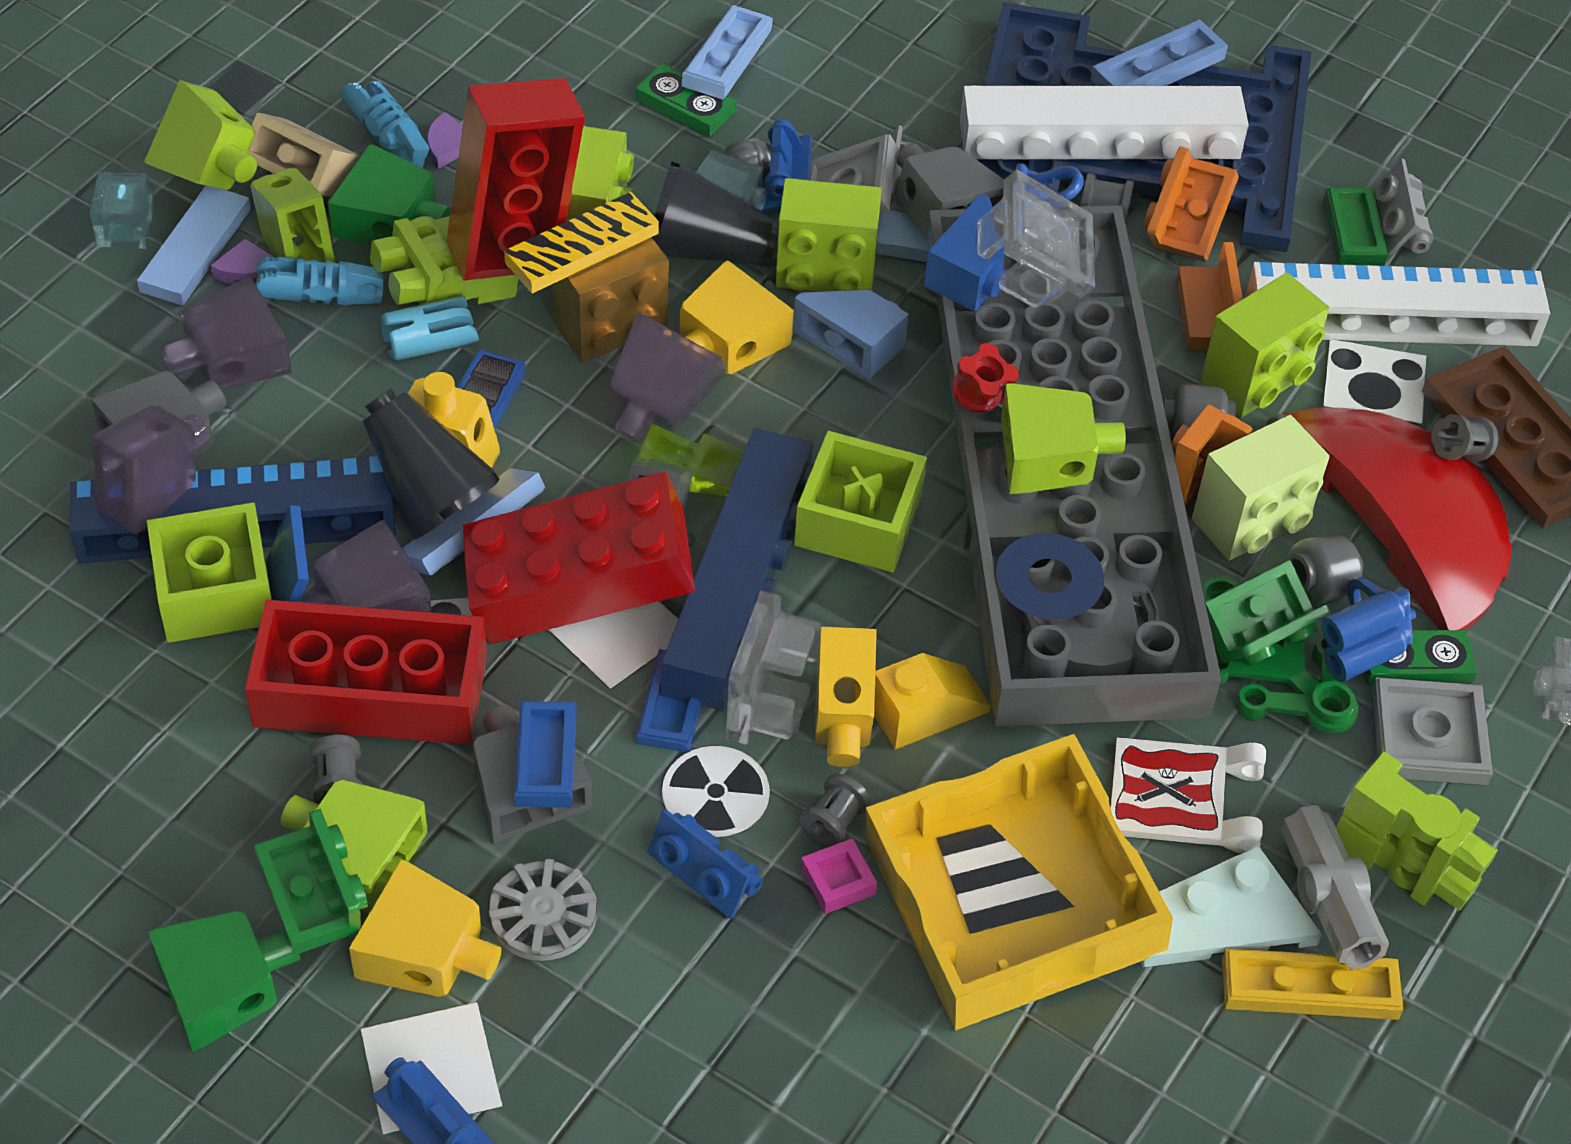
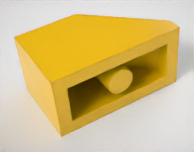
(925, 698)

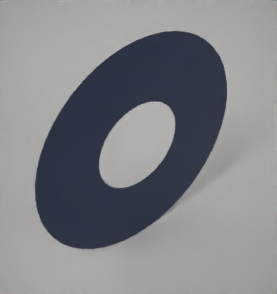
(1077, 598)

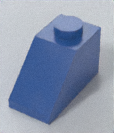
(955, 266)

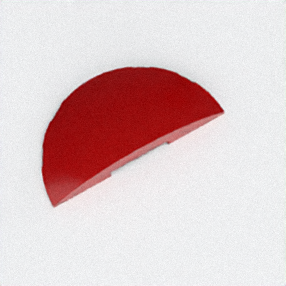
(1428, 511)

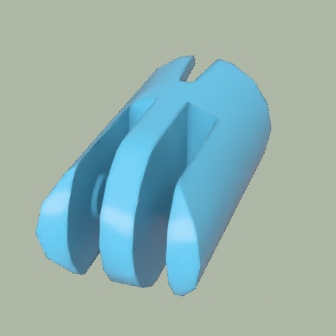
(428, 328)

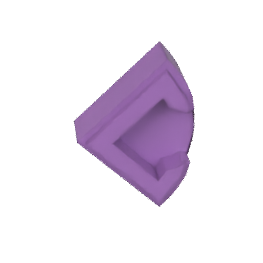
(444, 140)
(238, 263)

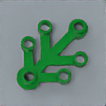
(1288, 667)

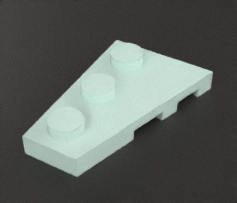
(1233, 907)

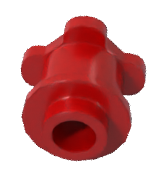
(981, 379)

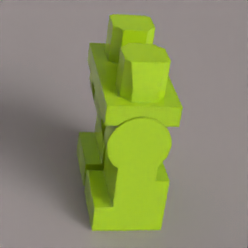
(428, 267)
(1414, 836)

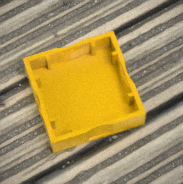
(1063, 825)

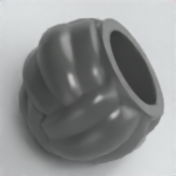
(752, 151)

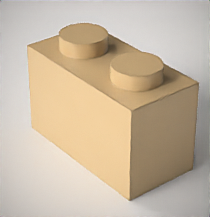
(286, 145)

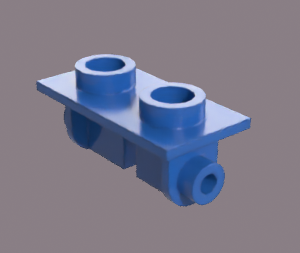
(788, 160)
(695, 859)
(425, 1107)

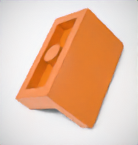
(1205, 294)

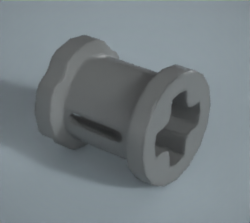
(1107, 193)
(1461, 444)
(335, 761)
(835, 810)

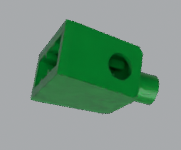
(380, 192)
(218, 972)

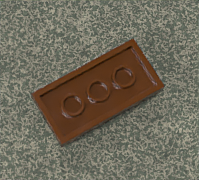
(1530, 424)

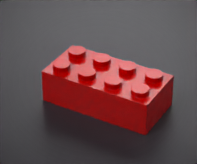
(512, 170)
(578, 558)
(367, 672)

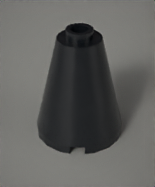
(710, 222)
(424, 462)

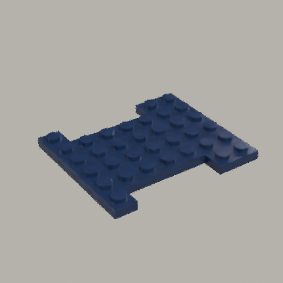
(1050, 50)

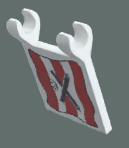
(1179, 792)

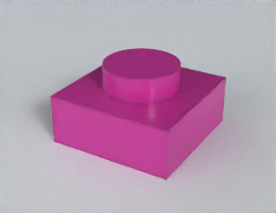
(838, 876)

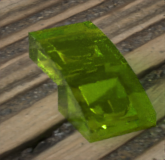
(711, 459)

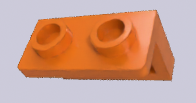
(1189, 205)
(1193, 444)

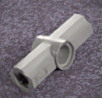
(1334, 887)

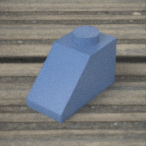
(852, 327)

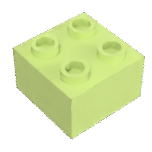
(1260, 487)

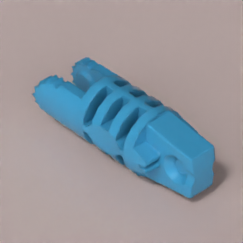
(386, 121)
(321, 281)

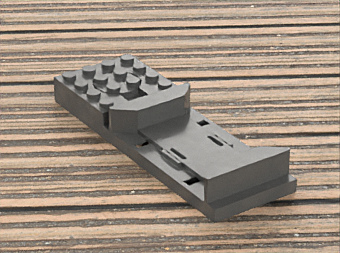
(1128, 515)

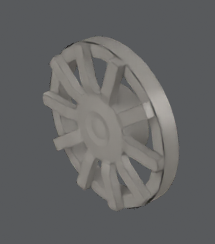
(543, 910)

